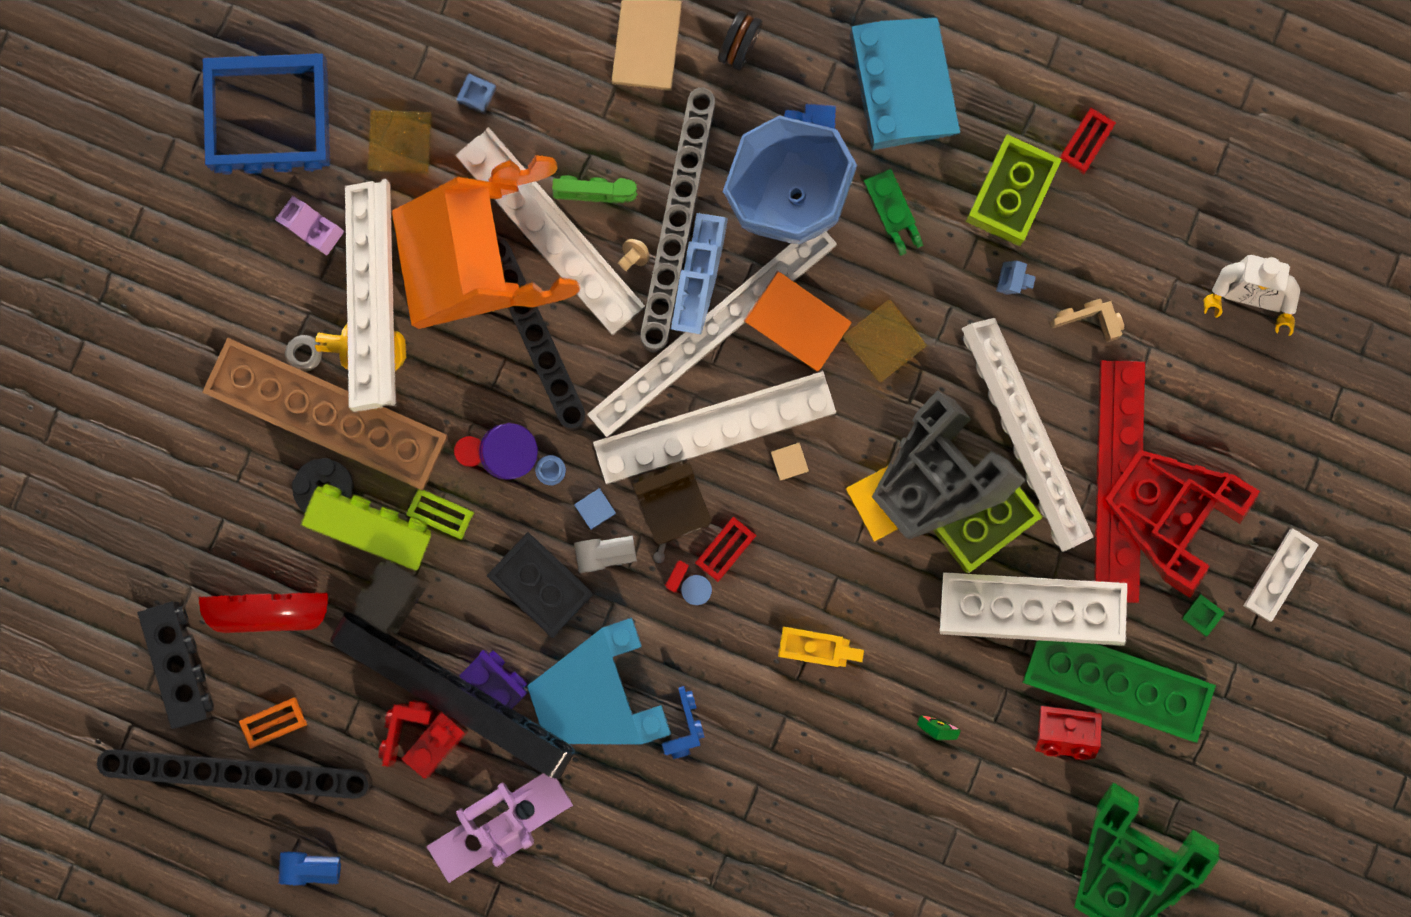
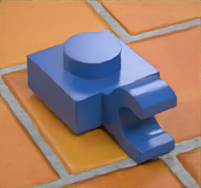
(816, 114)

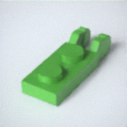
(594, 190)

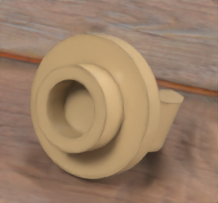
(635, 253)

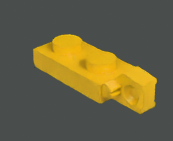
(817, 648)

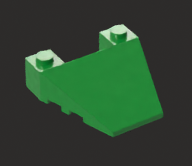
(1133, 873)

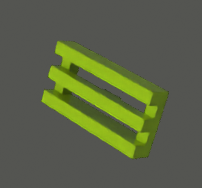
(462, 523)

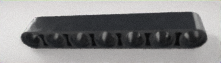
(544, 346)

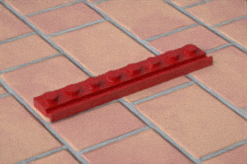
(1118, 443)

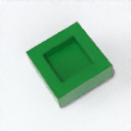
(1202, 615)

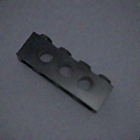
(153, 624)

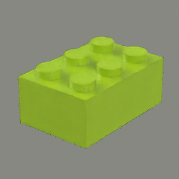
(1013, 190)
(988, 531)

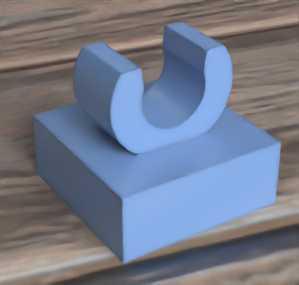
(1014, 278)

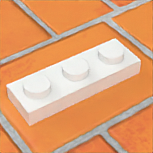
(1280, 575)

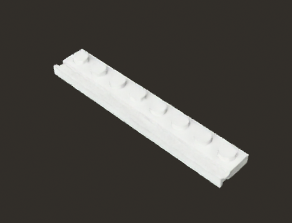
(555, 237)
(369, 296)
(714, 427)

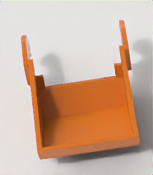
(454, 253)

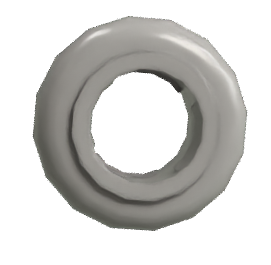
(291, 348)

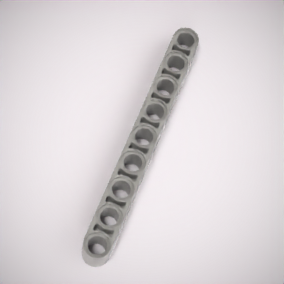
(678, 205)

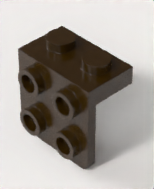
(672, 502)

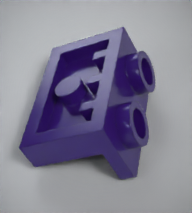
(490, 677)

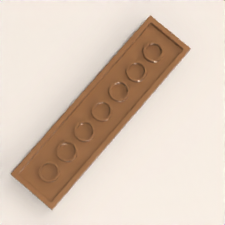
(323, 414)

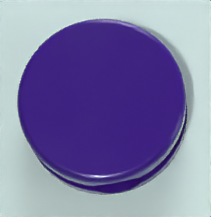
(508, 451)

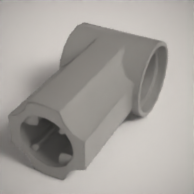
(598, 554)

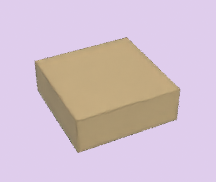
(789, 461)

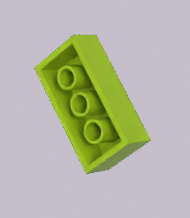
(367, 527)

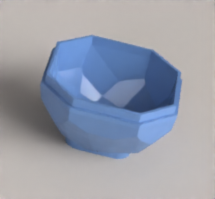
(786, 160)

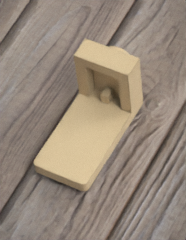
(1109, 320)

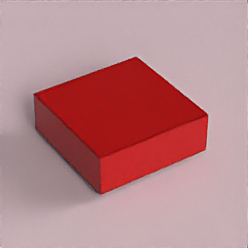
(677, 576)

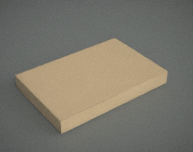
(647, 43)

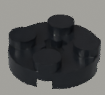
(324, 471)

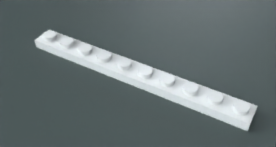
(692, 347)

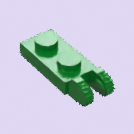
(892, 209)

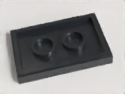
(540, 585)

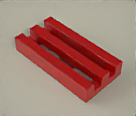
(1074, 162)
(741, 529)

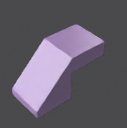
(309, 225)

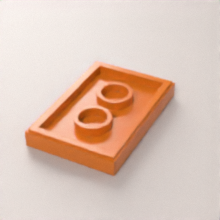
(797, 321)

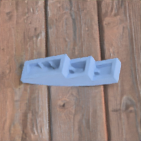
(699, 273)

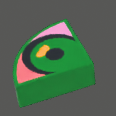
(938, 728)

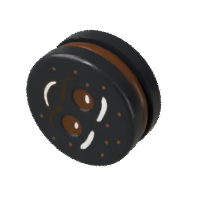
(740, 40)

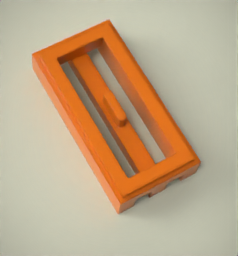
(298, 713)

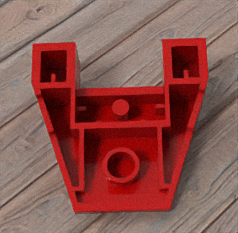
(1167, 505)

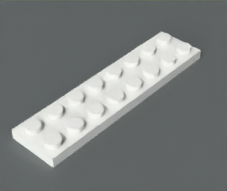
(1028, 434)

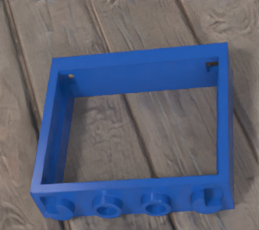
(263, 66)

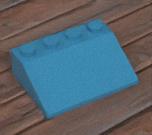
(904, 81)

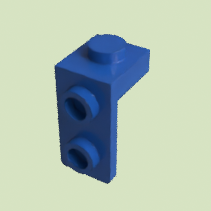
(680, 746)

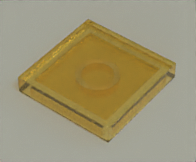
(399, 141)
(884, 341)

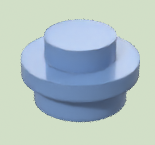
(550, 470)

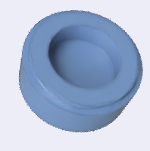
(696, 590)

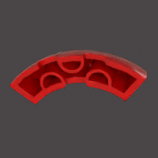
(262, 613)

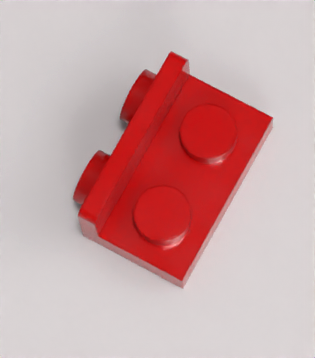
(1069, 733)

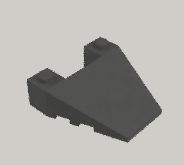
(933, 479)

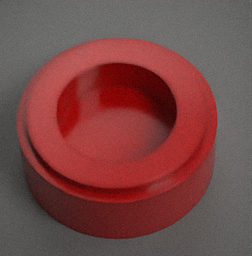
(467, 451)

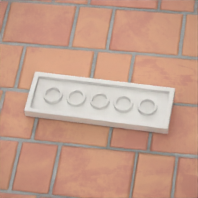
(1033, 608)

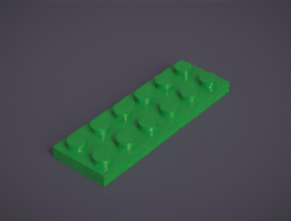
(1121, 686)

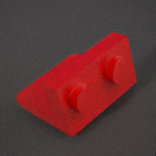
(413, 711)

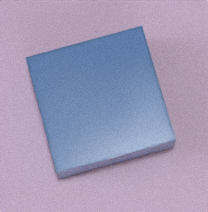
(476, 93)
(595, 509)

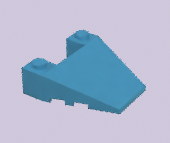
(585, 698)

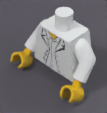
(1259, 284)

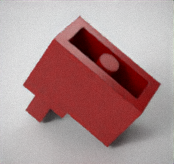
(434, 745)

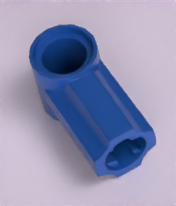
(301, 868)

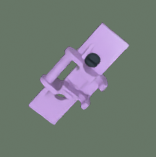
(503, 835)

